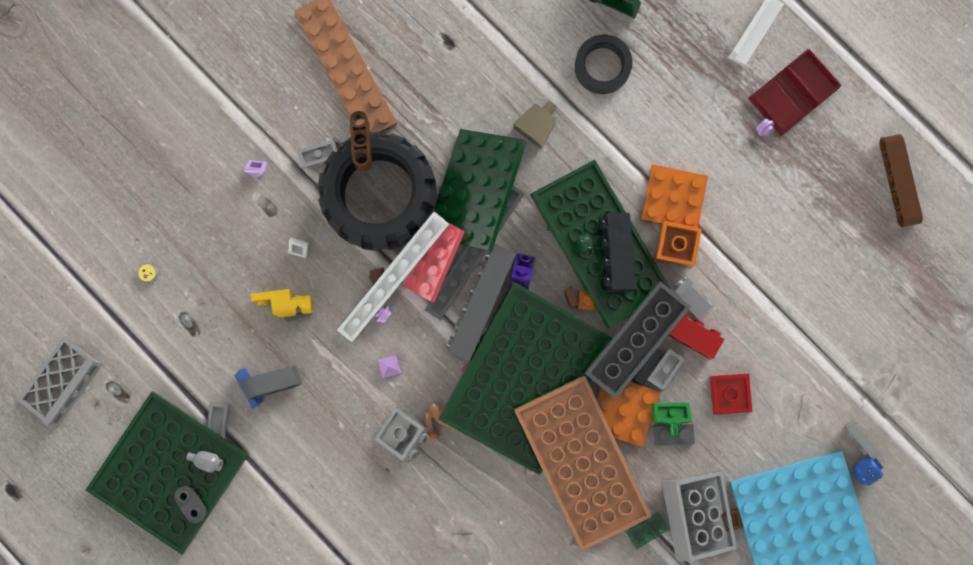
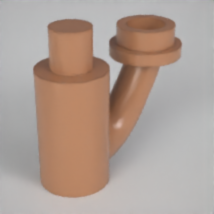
(433, 413)

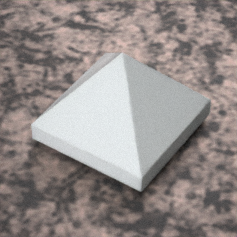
(298, 247)

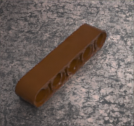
(900, 180)

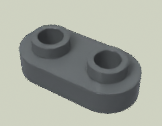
(192, 503)

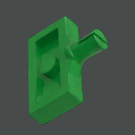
(671, 415)

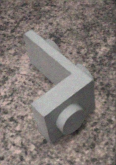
(698, 304)

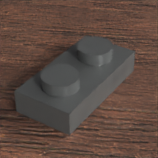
(685, 432)

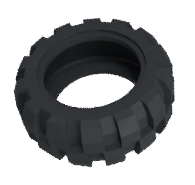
(385, 235)

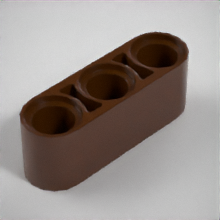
(357, 132)

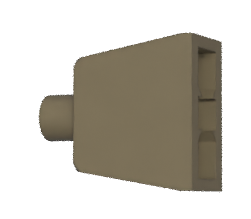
(537, 123)

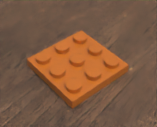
(674, 196)
(628, 413)

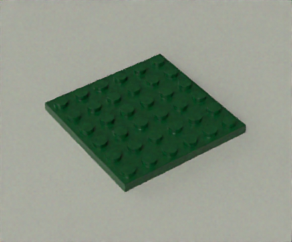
(152, 465)

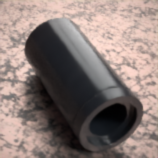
(643, 374)

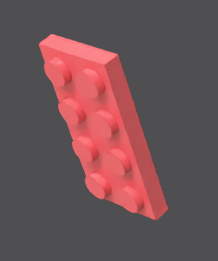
(432, 268)

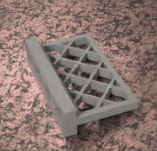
(69, 394)

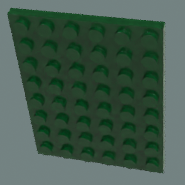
(520, 358)

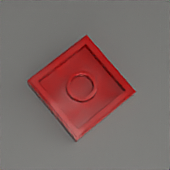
(730, 394)

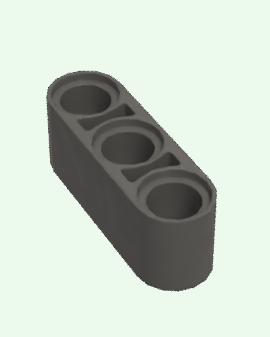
(271, 382)

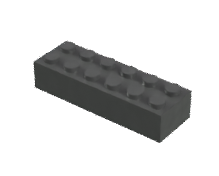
(482, 302)
(637, 339)

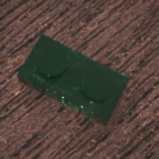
(647, 530)

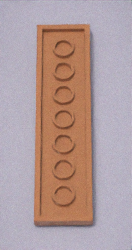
(344, 64)

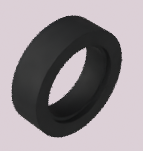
(609, 42)

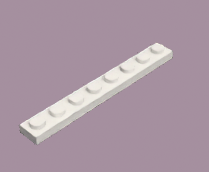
(393, 276)

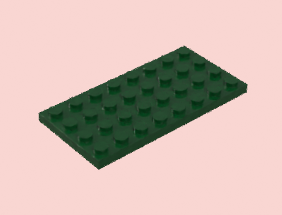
(575, 207)

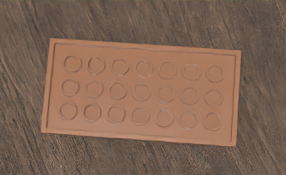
(582, 463)

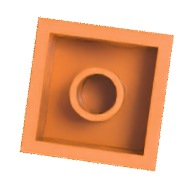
(677, 244)

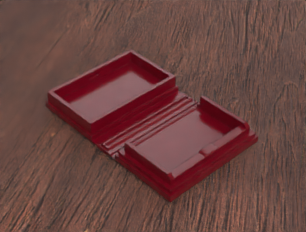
(795, 92)

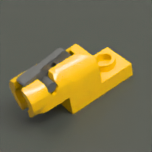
(284, 304)

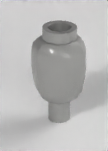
(205, 461)

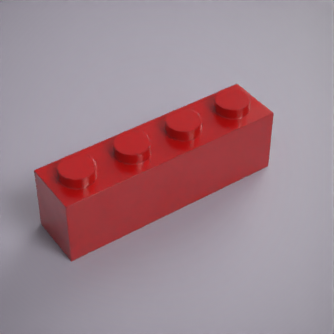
(696, 337)

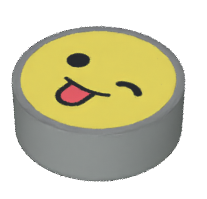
(147, 272)

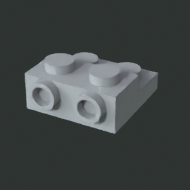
(402, 435)

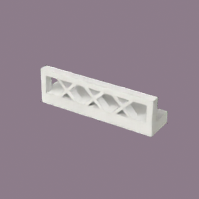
(755, 31)

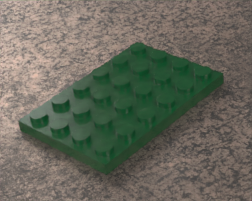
(479, 185)

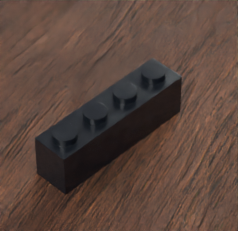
(617, 253)

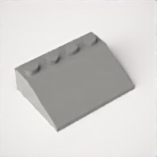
(695, 516)

